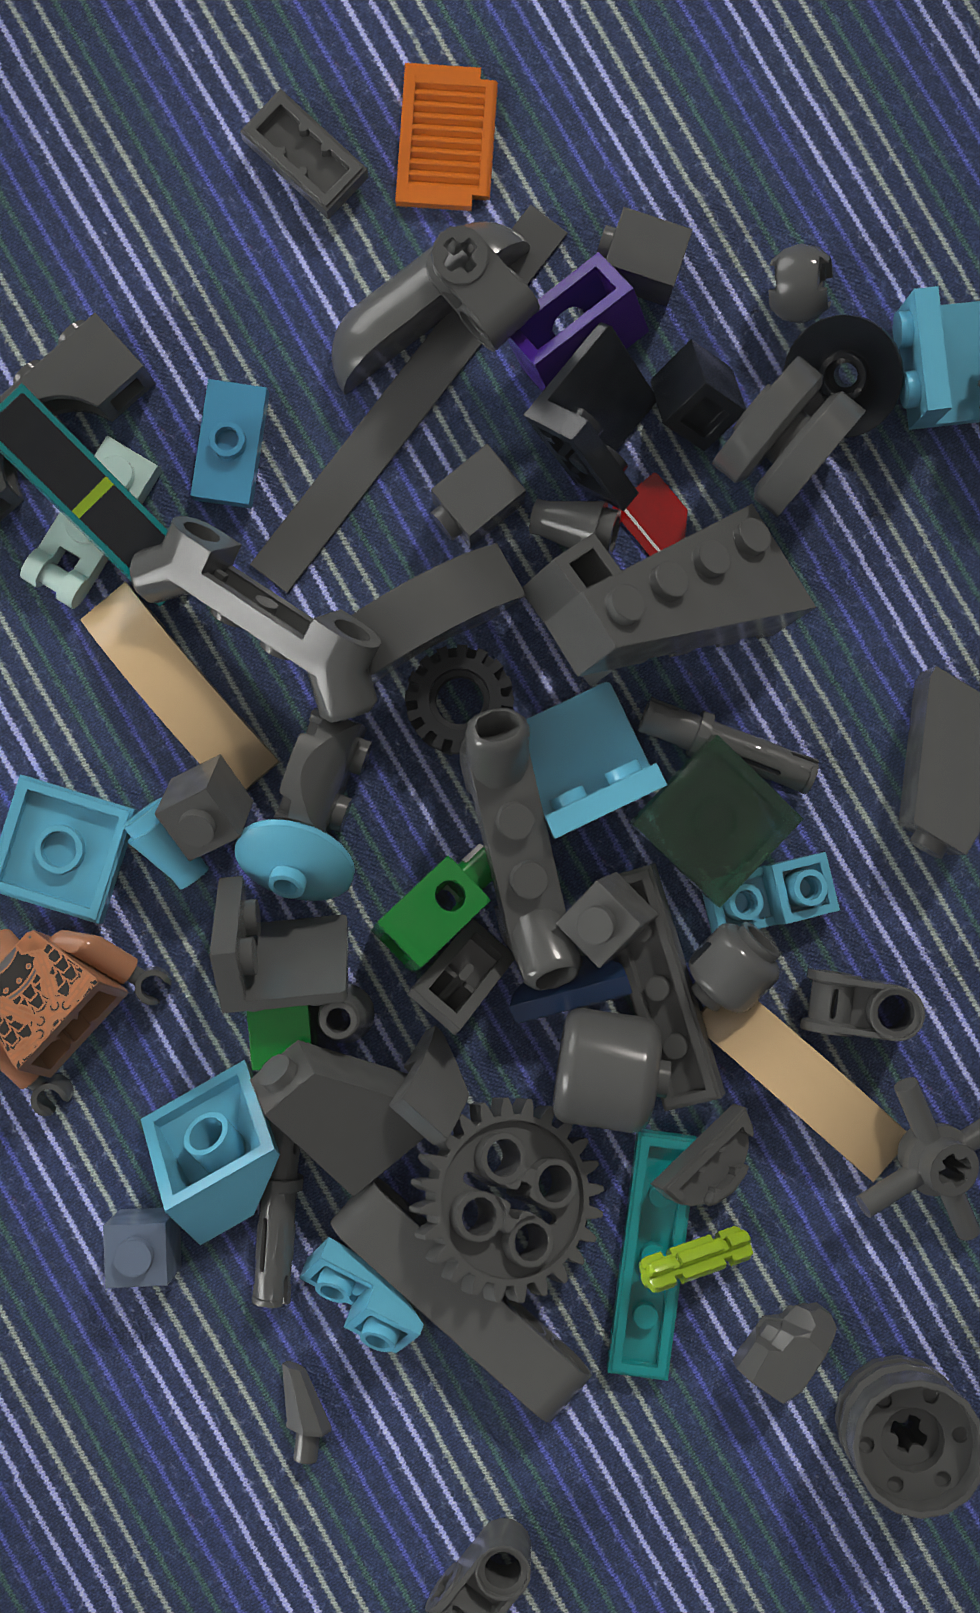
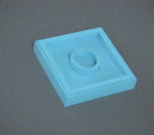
(62, 849)

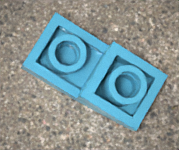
(779, 894)
(377, 1309)

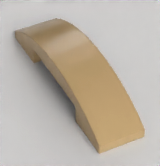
(175, 686)
(807, 1085)

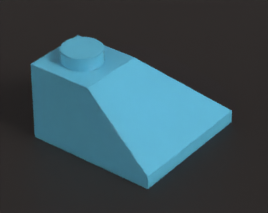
(212, 1153)

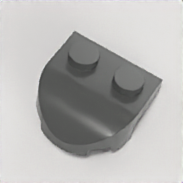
(321, 771)

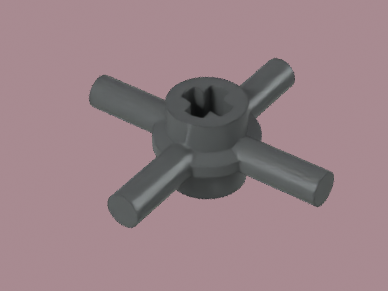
(933, 1161)

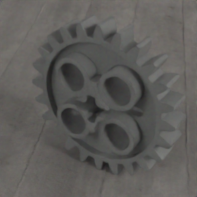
(487, 1251)

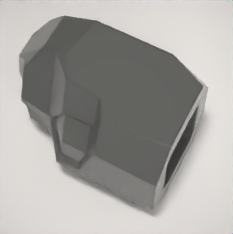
(786, 1349)

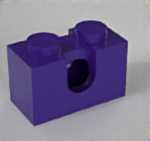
(599, 296)

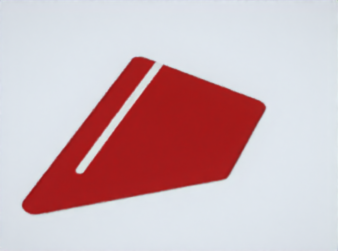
(655, 516)

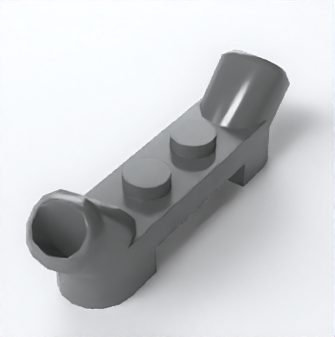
(329, 647)
(518, 847)

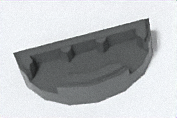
(711, 1164)

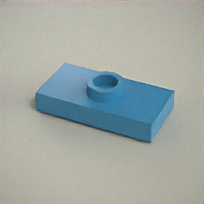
(230, 443)

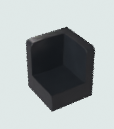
(697, 395)

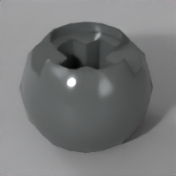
(800, 283)

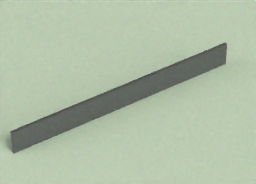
(388, 425)

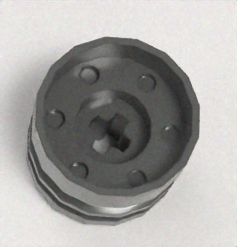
(919, 1468)

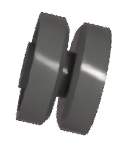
(786, 435)

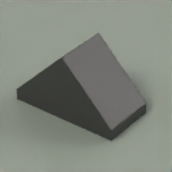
(462, 976)

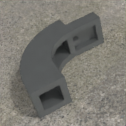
(439, 606)

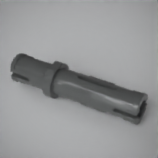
(764, 757)
(277, 1227)

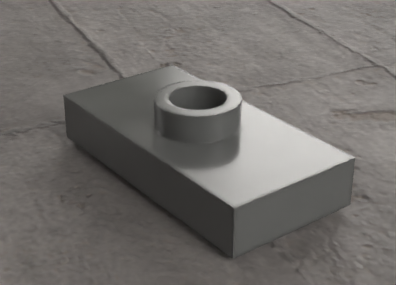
(304, 154)

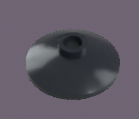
(869, 350)

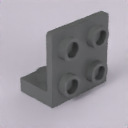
(274, 961)

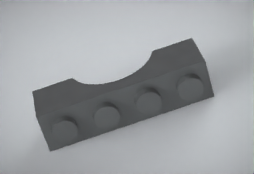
(82, 374)

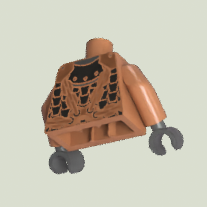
(54, 999)

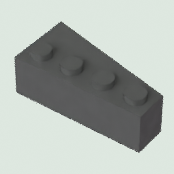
(689, 596)

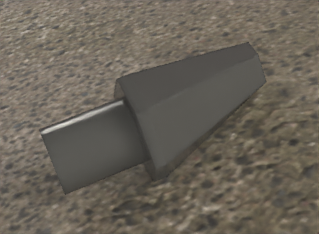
(303, 1412)

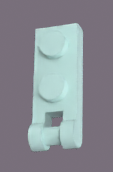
(41, 565)

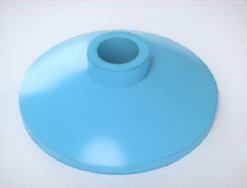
(294, 860)

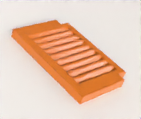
(445, 137)

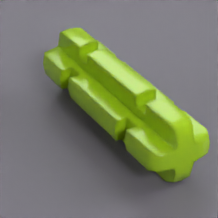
(695, 1259)

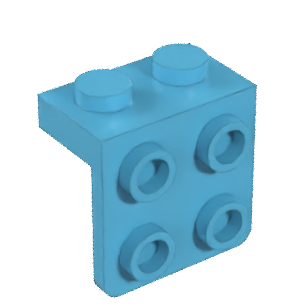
(938, 359)

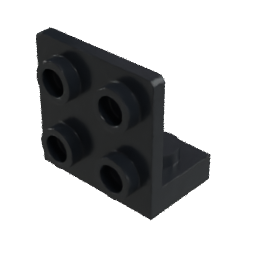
(592, 412)

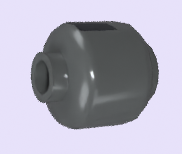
(734, 967)

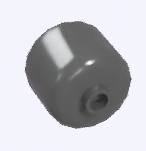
(609, 1070)

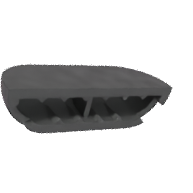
(405, 309)

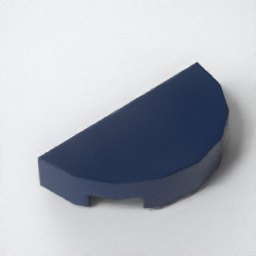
(588, 988)

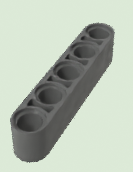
(496, 1335)

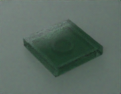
(716, 820)

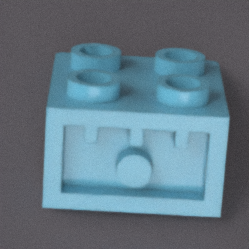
(587, 760)

